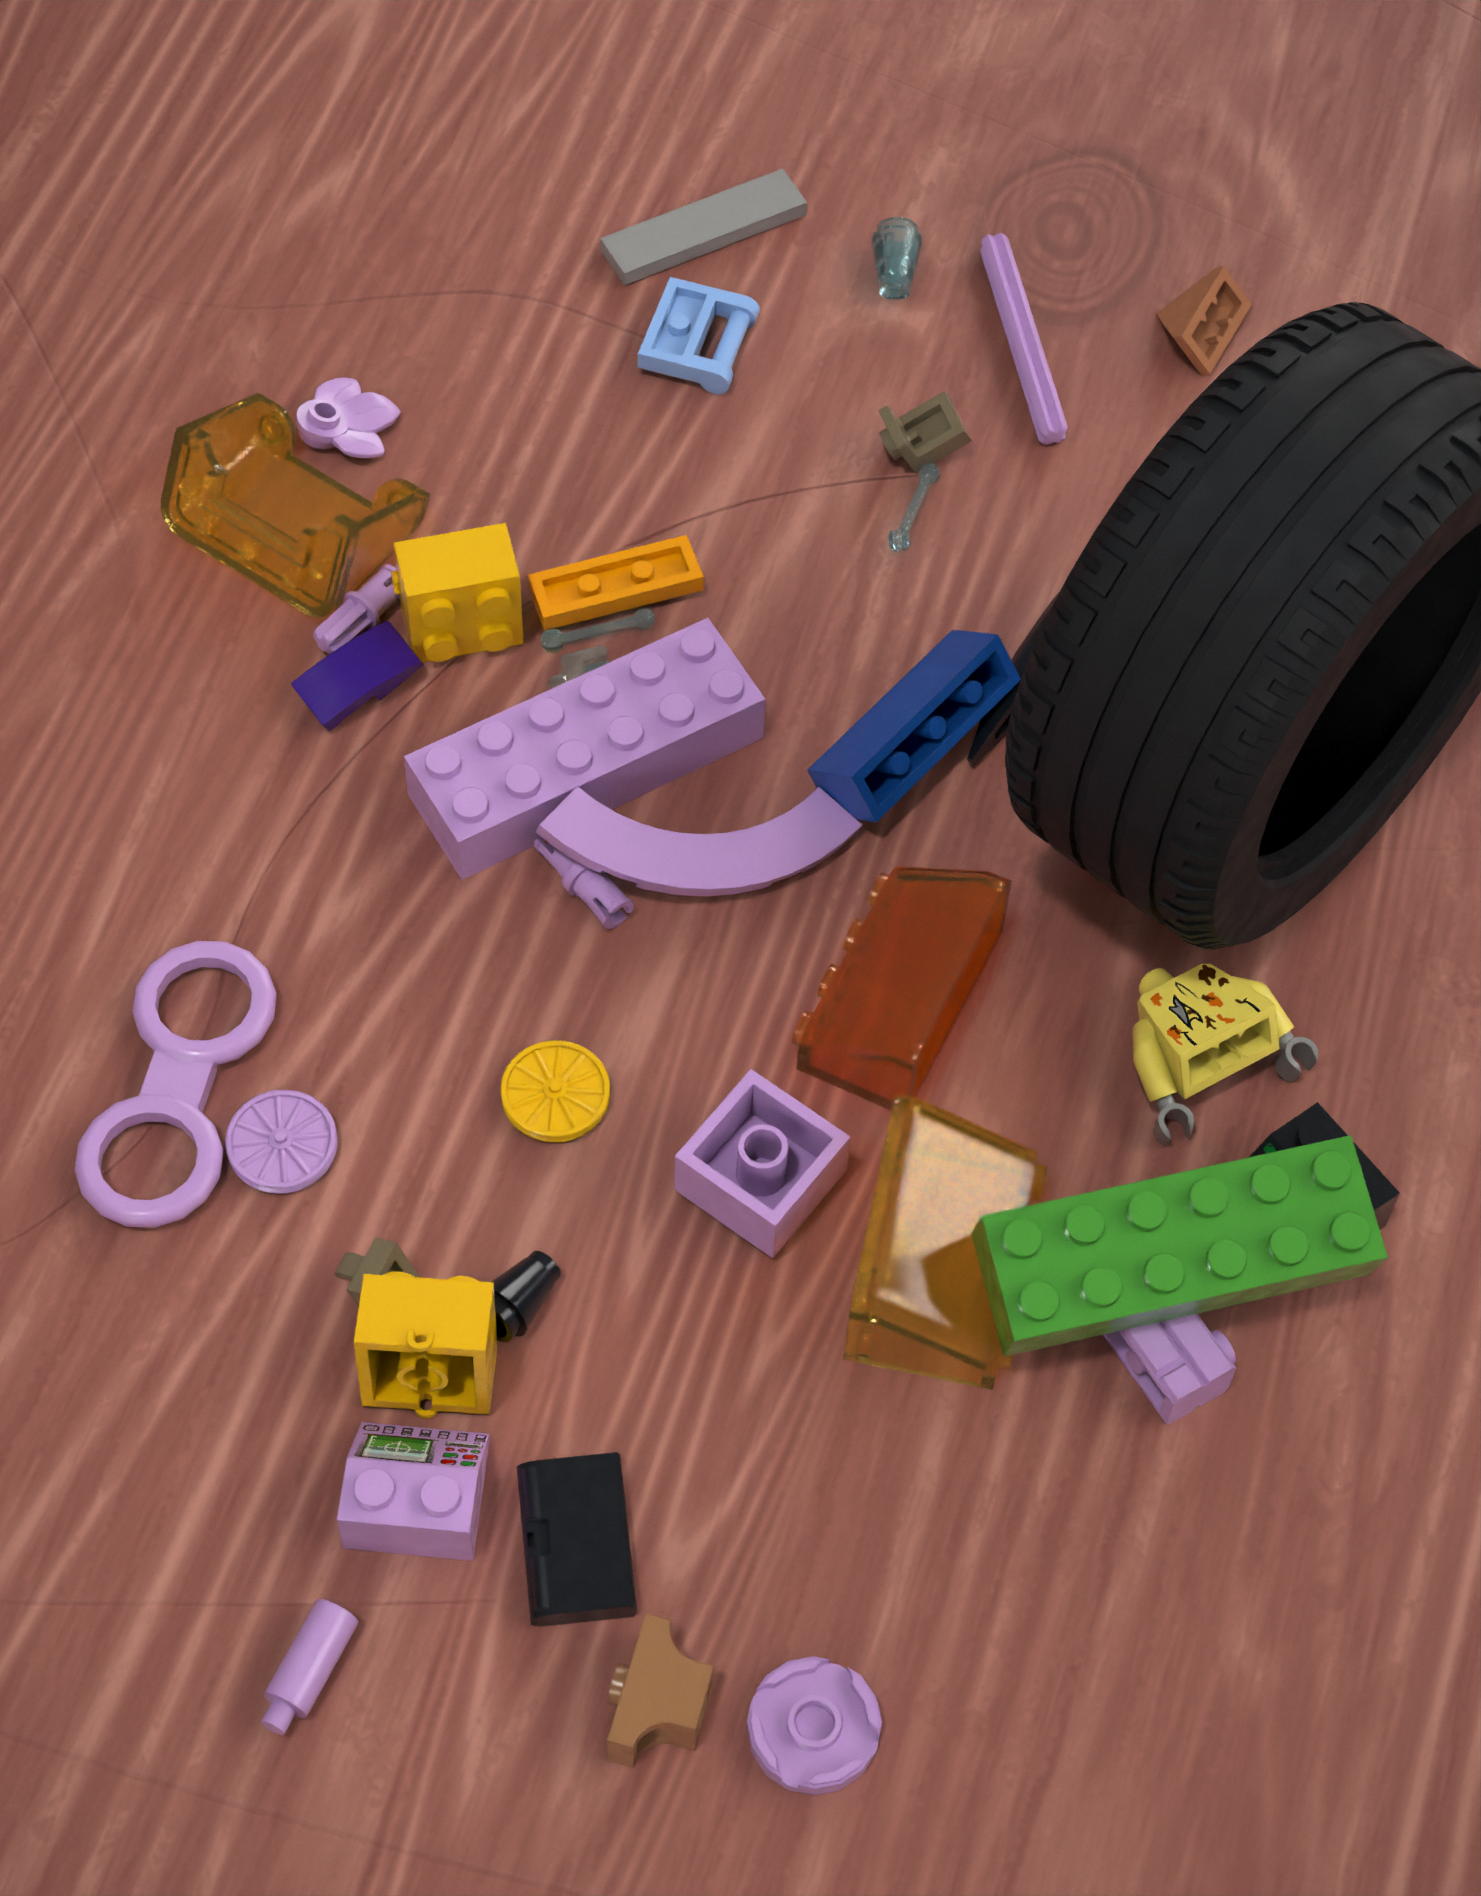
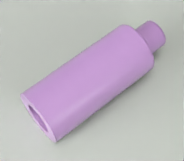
(307, 1664)

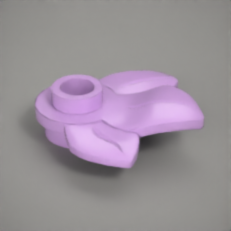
(346, 418)

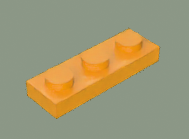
(615, 582)

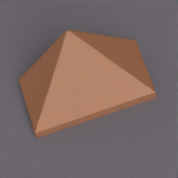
(1206, 318)

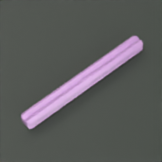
(1023, 339)

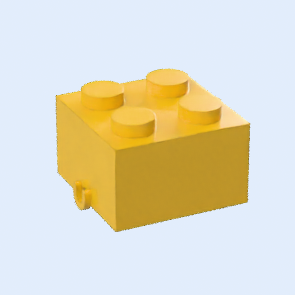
(459, 592)
(426, 1343)

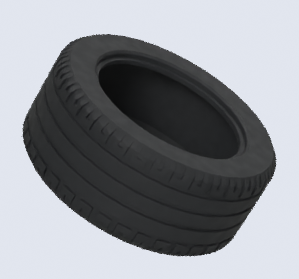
(1264, 630)

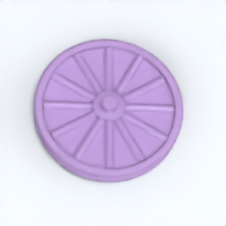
(281, 1141)

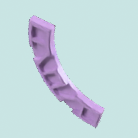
(698, 862)

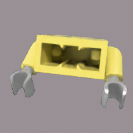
(1204, 1030)

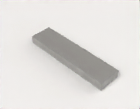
(703, 226)

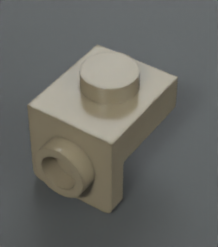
(924, 432)

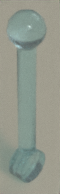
(899, 538)
(554, 640)

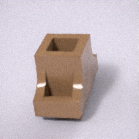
(657, 1696)

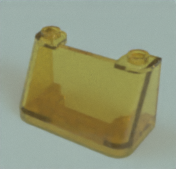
(273, 515)
(918, 1275)

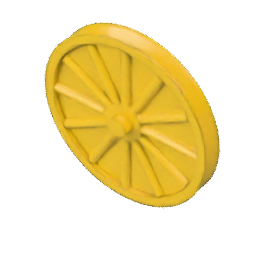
(555, 1091)

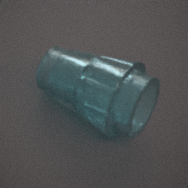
(896, 254)

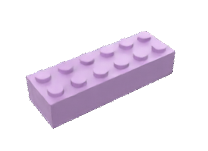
(603, 731)

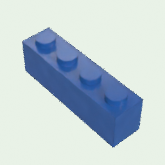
(915, 724)

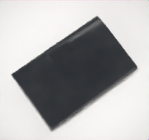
(576, 1540)

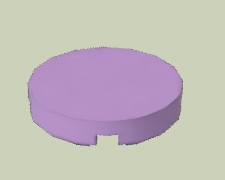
(813, 1726)

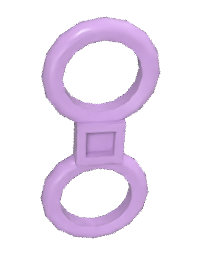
(176, 1084)

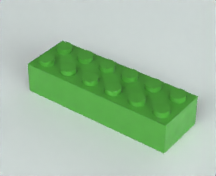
(1177, 1245)

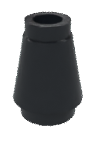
(522, 1293)

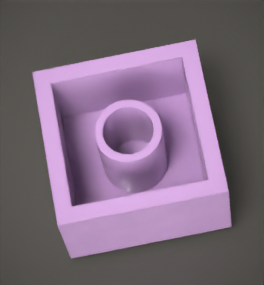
(761, 1163)

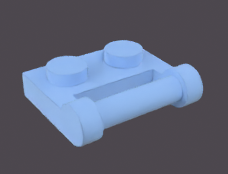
(682, 326)

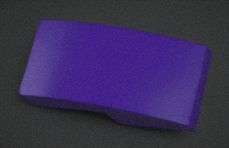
(355, 672)

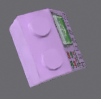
(413, 1491)

